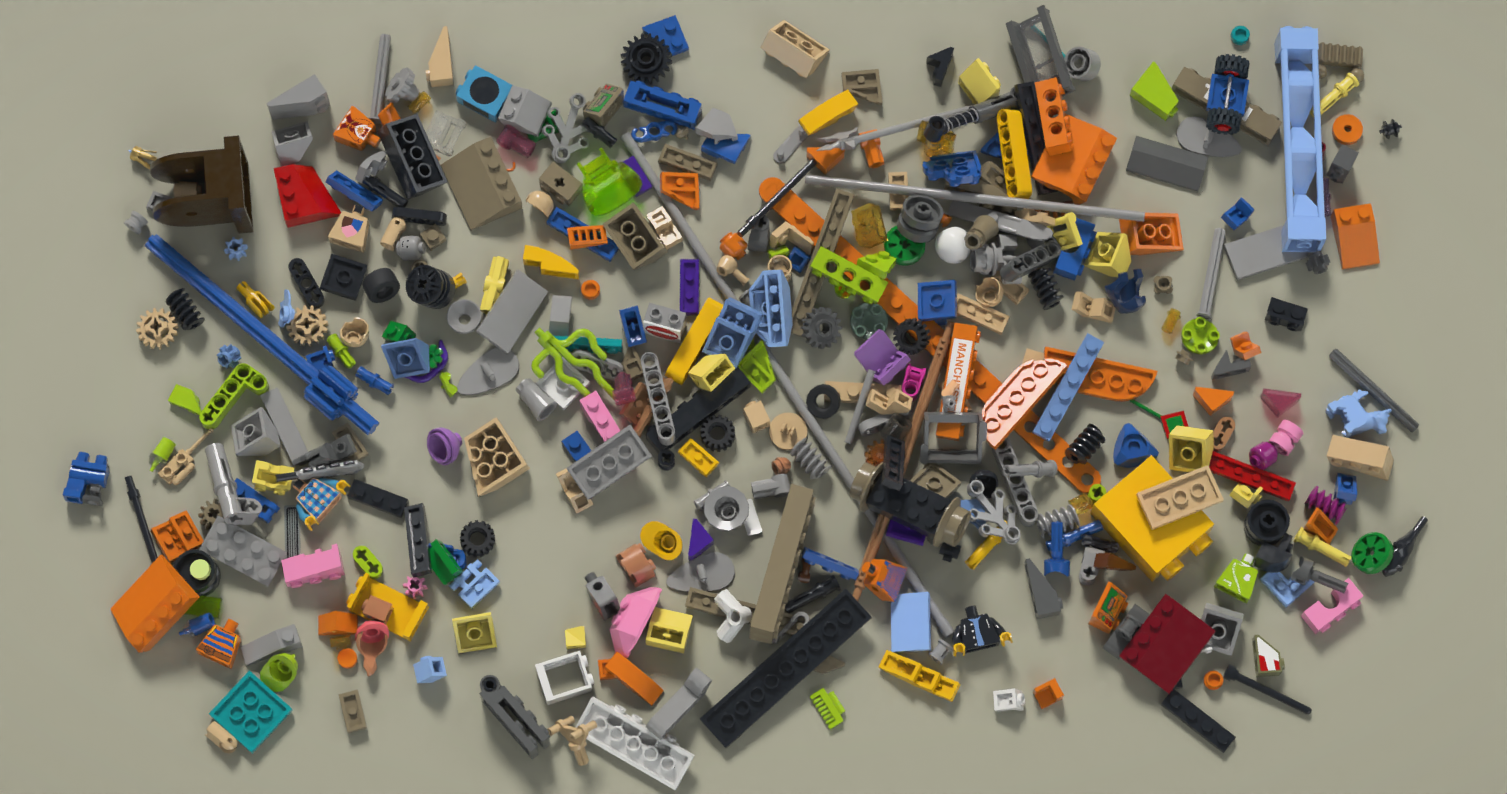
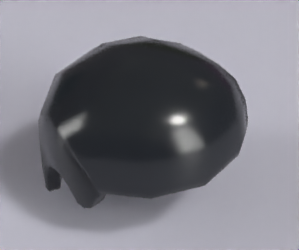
(988, 479)

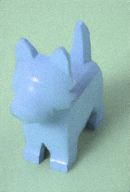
(1355, 416)

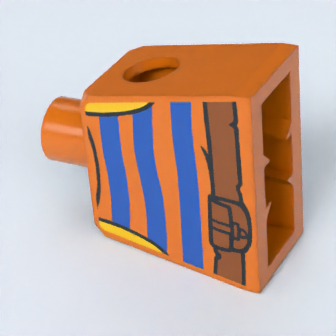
(221, 644)

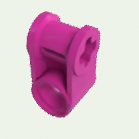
(913, 380)

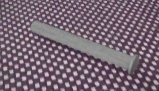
(380, 77)
(1211, 275)

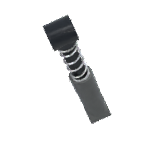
(976, 114)

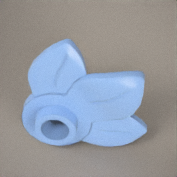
(286, 312)

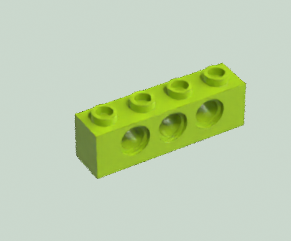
(876, 284)

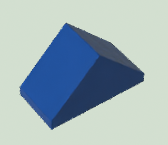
(632, 326)

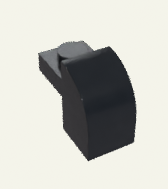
(1275, 559)

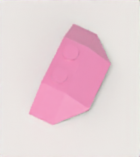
(632, 619)

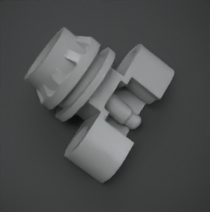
(994, 257)

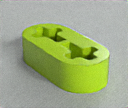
(370, 559)

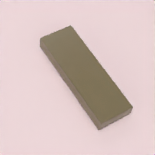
(687, 162)

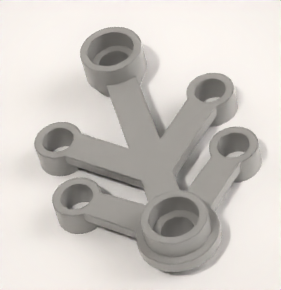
(566, 131)
(995, 514)

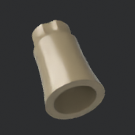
(982, 231)

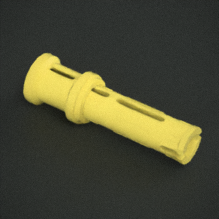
(1340, 90)
(1314, 543)

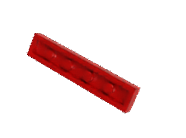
(1251, 476)

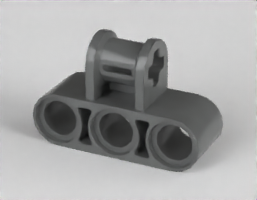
(1126, 631)

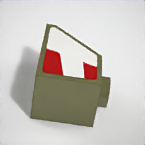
(1266, 658)

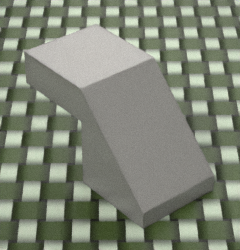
(560, 315)

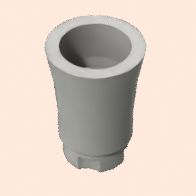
(536, 399)

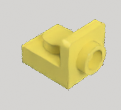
(1244, 495)

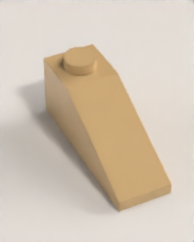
(440, 63)

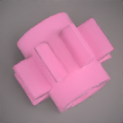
(413, 591)

